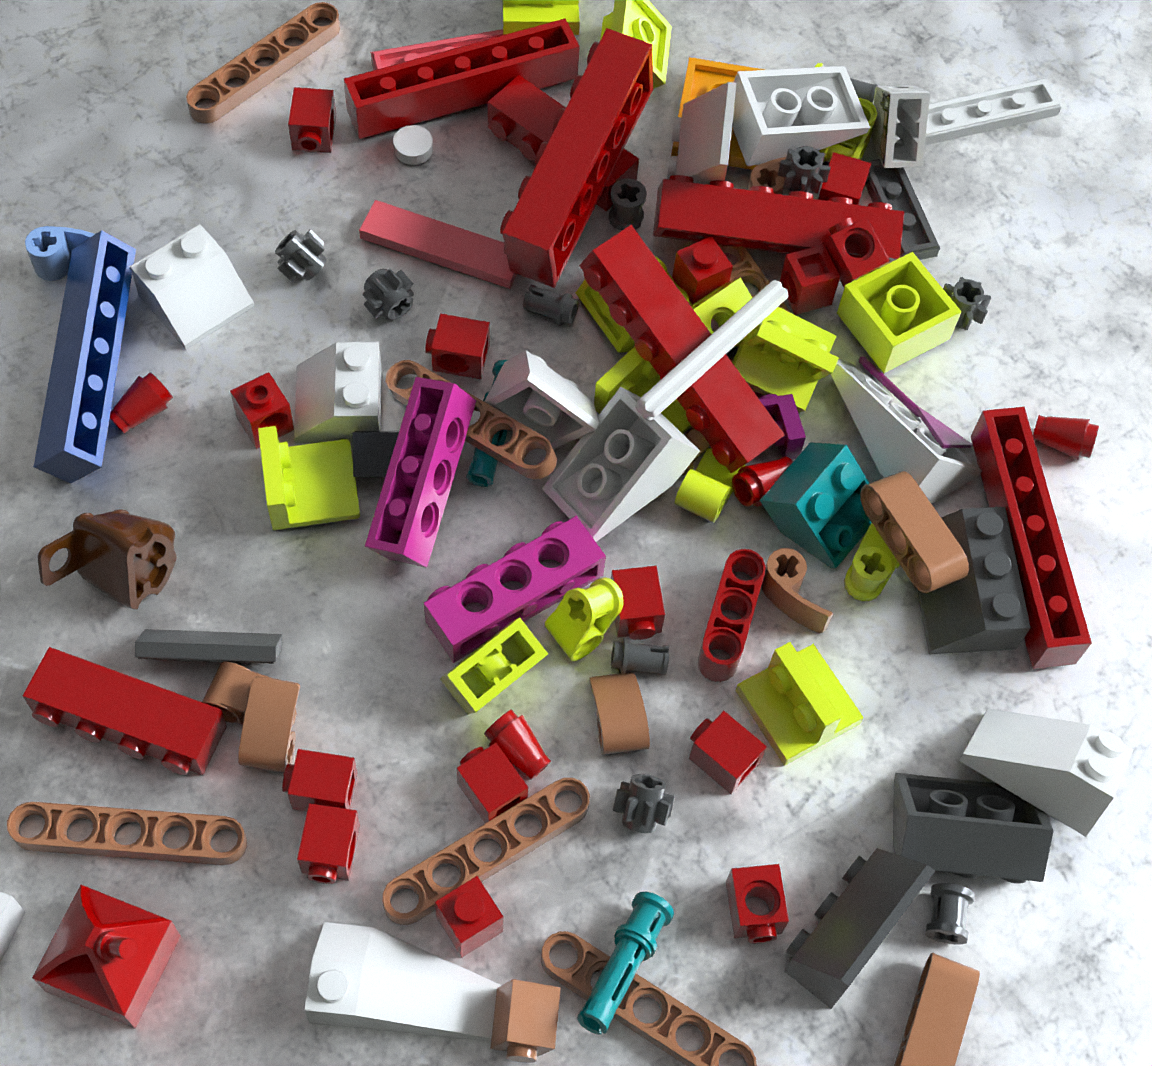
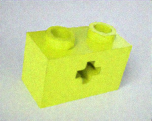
(493, 666)

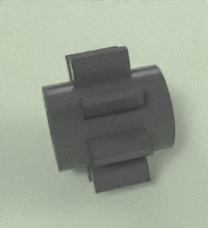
(804, 170)
(301, 255)
(388, 294)
(971, 301)
(643, 803)

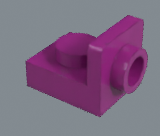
(786, 416)

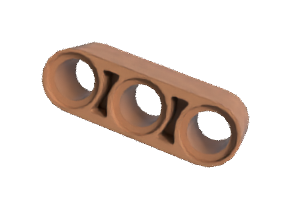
(914, 532)
(938, 1014)

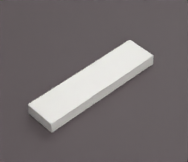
(991, 110)

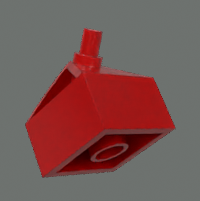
(107, 956)

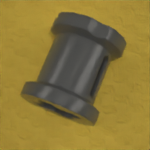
(627, 200)
(949, 913)

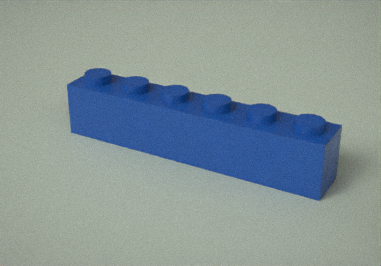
(85, 359)

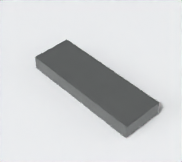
(894, 188)
(208, 646)

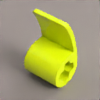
(706, 488)

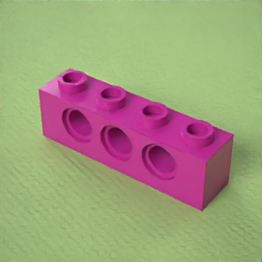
(421, 472)
(465, 631)

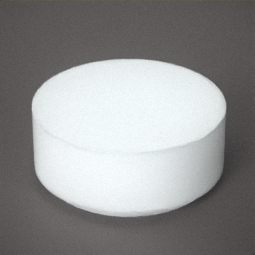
(413, 144)

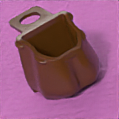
(115, 553)

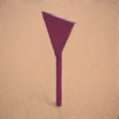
(943, 434)

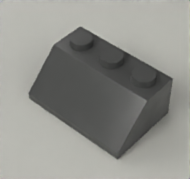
(987, 605)
(969, 828)
(855, 923)

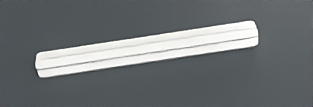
(711, 350)

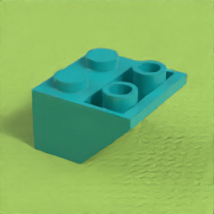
(820, 502)

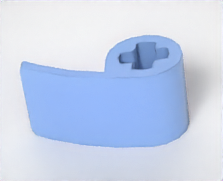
(52, 249)

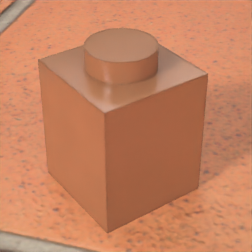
(525, 1020)

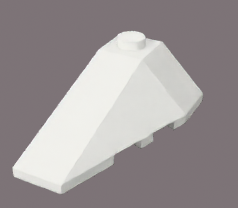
(897, 440)
(389, 985)

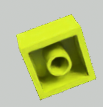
(898, 312)

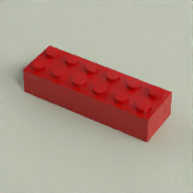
(578, 157)

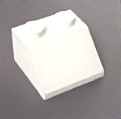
(191, 286)
(338, 392)
(542, 400)

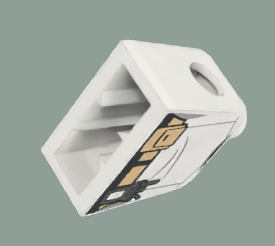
(901, 120)

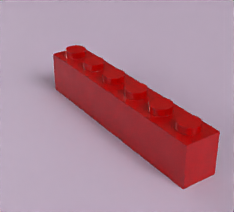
(459, 77)
(765, 219)
(665, 333)
(1017, 482)

